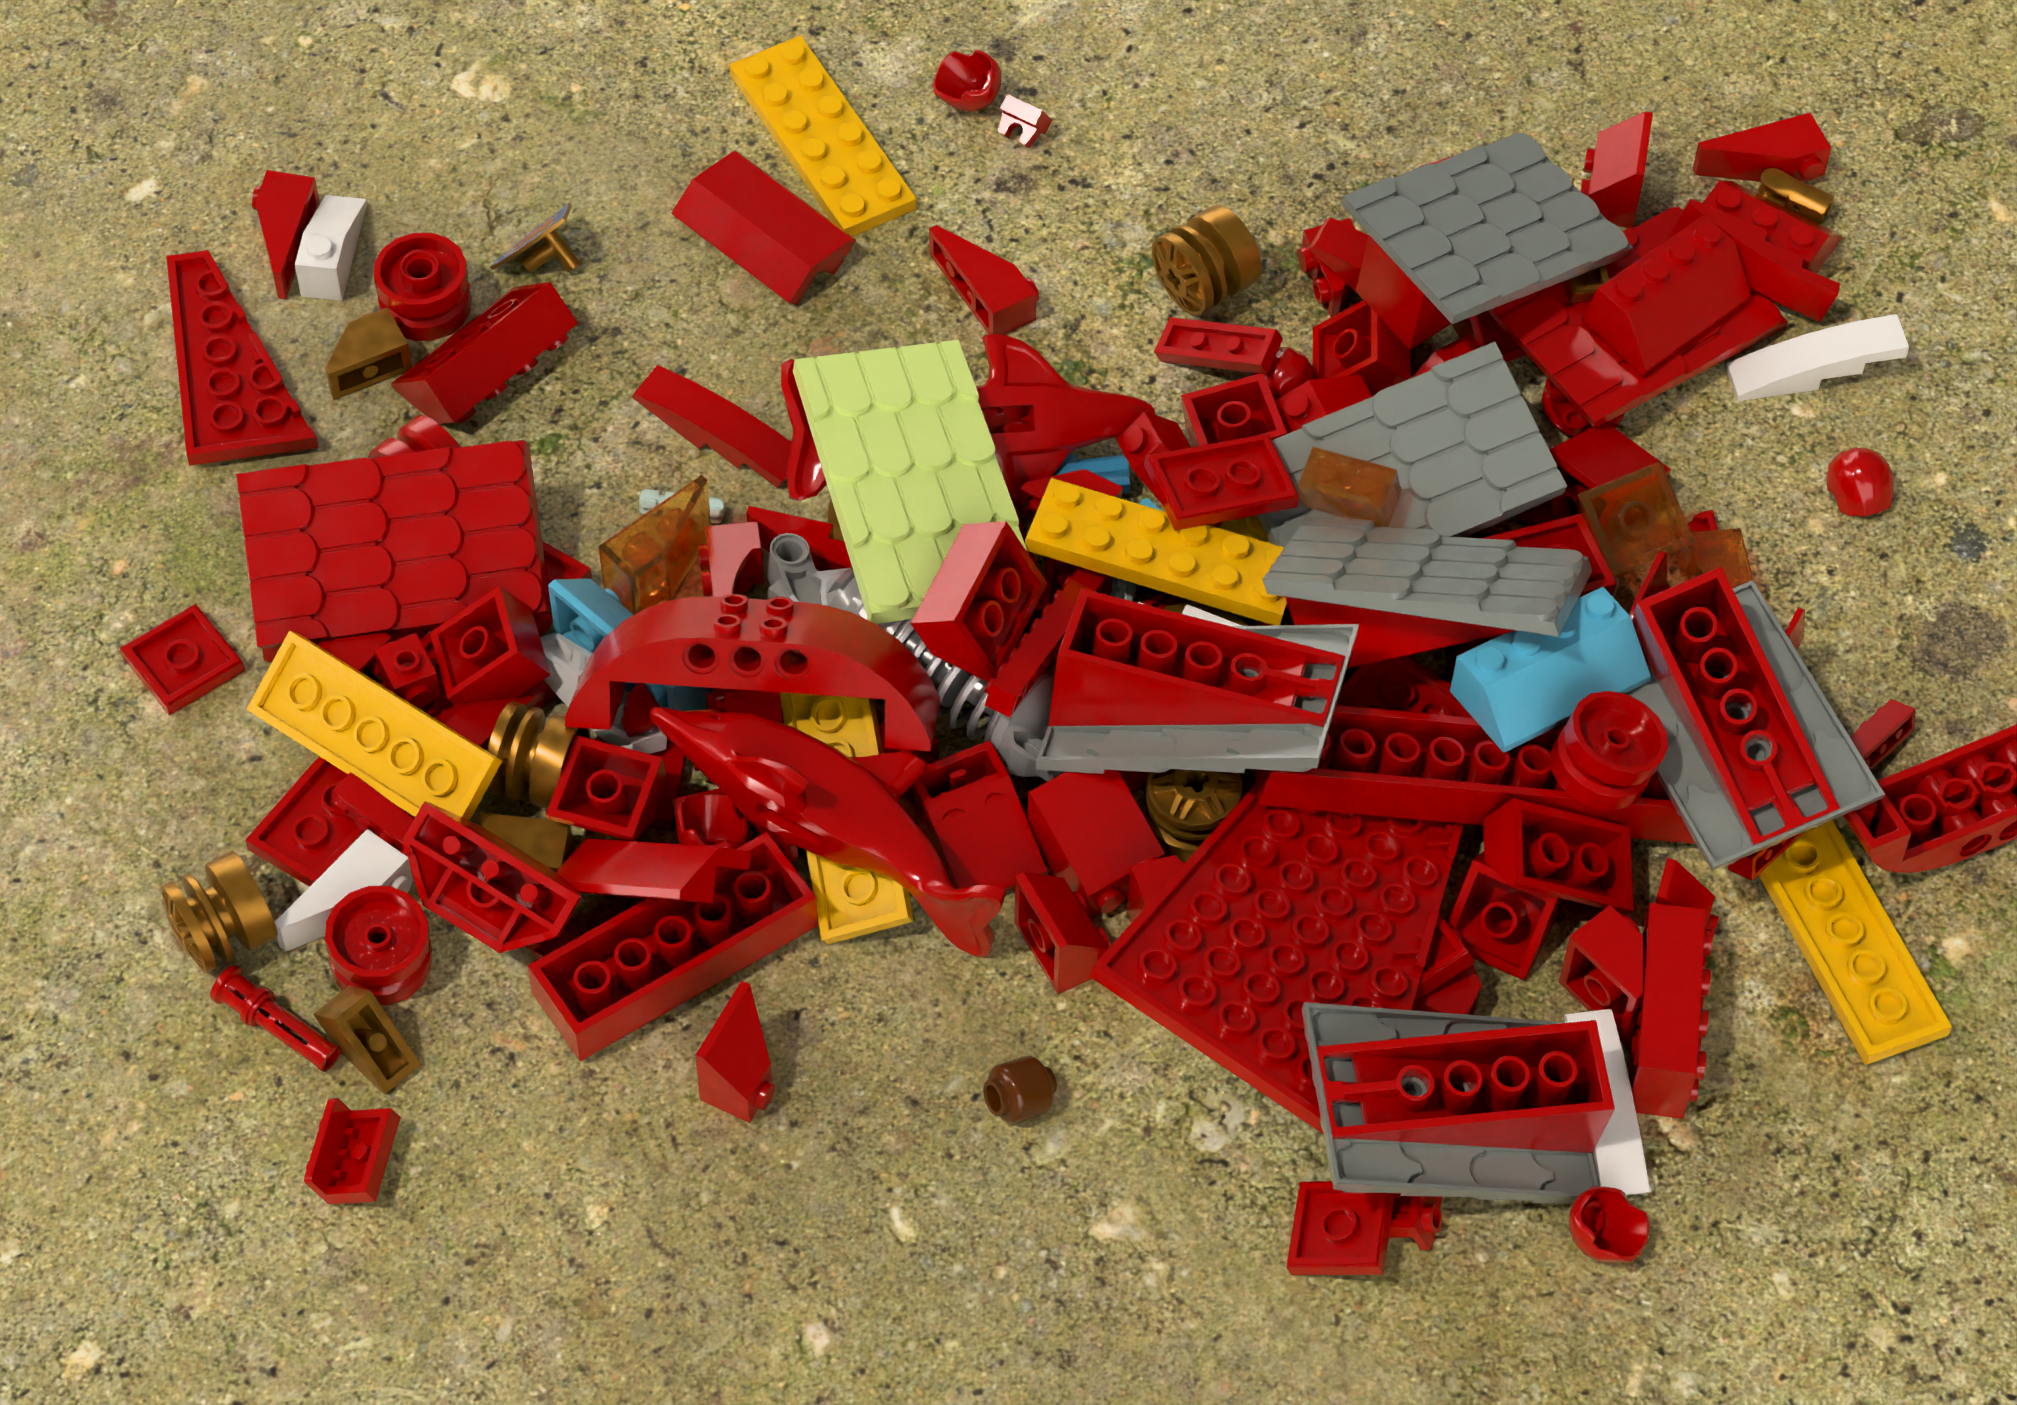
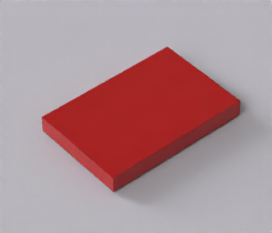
(1221, 481)

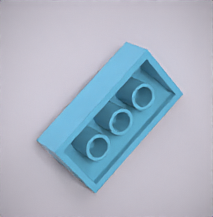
(589, 614)
(1534, 680)

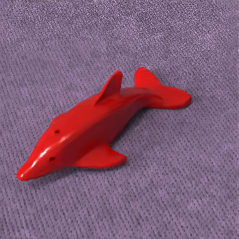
(1027, 408)
(832, 807)

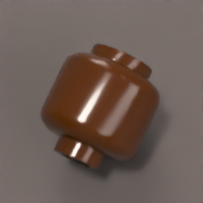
(1020, 1089)

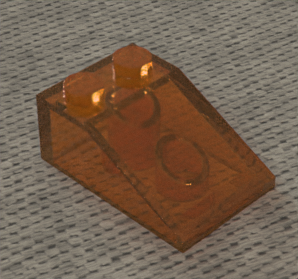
(657, 551)

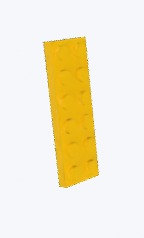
(822, 136)
(1146, 550)
(371, 731)
(848, 897)
(1853, 946)

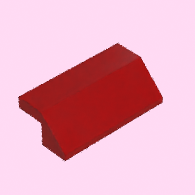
(762, 226)
(649, 869)

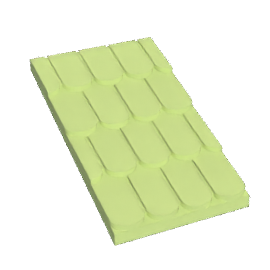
(902, 463)

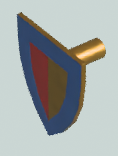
(552, 245)

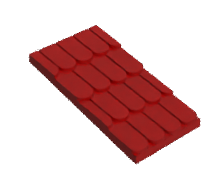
(1591, 371)
(390, 540)

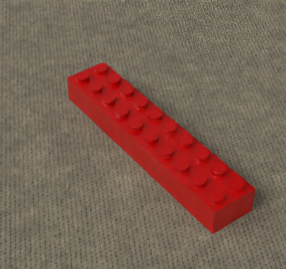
(1445, 773)

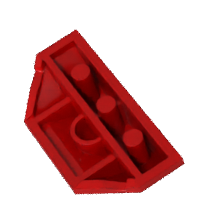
(485, 882)

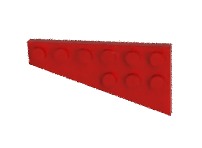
(226, 378)

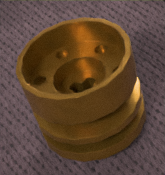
(1206, 259)
(530, 752)
(1189, 806)
(222, 910)

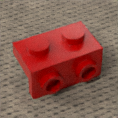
(351, 1153)

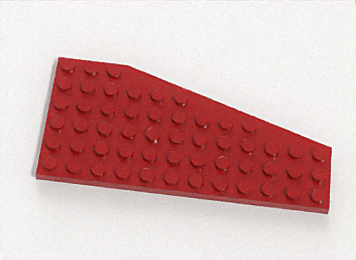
(1292, 914)

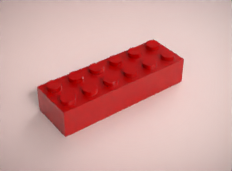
(671, 950)

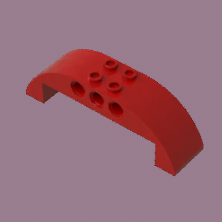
(760, 648)
(1943, 807)

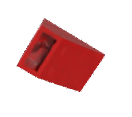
(976, 819)

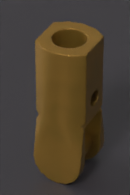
(1795, 195)

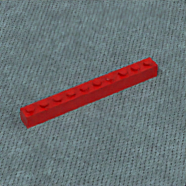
(1042, 644)
(1874, 742)
(391, 823)

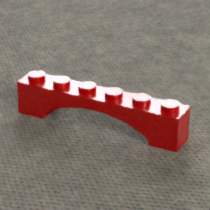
(734, 566)

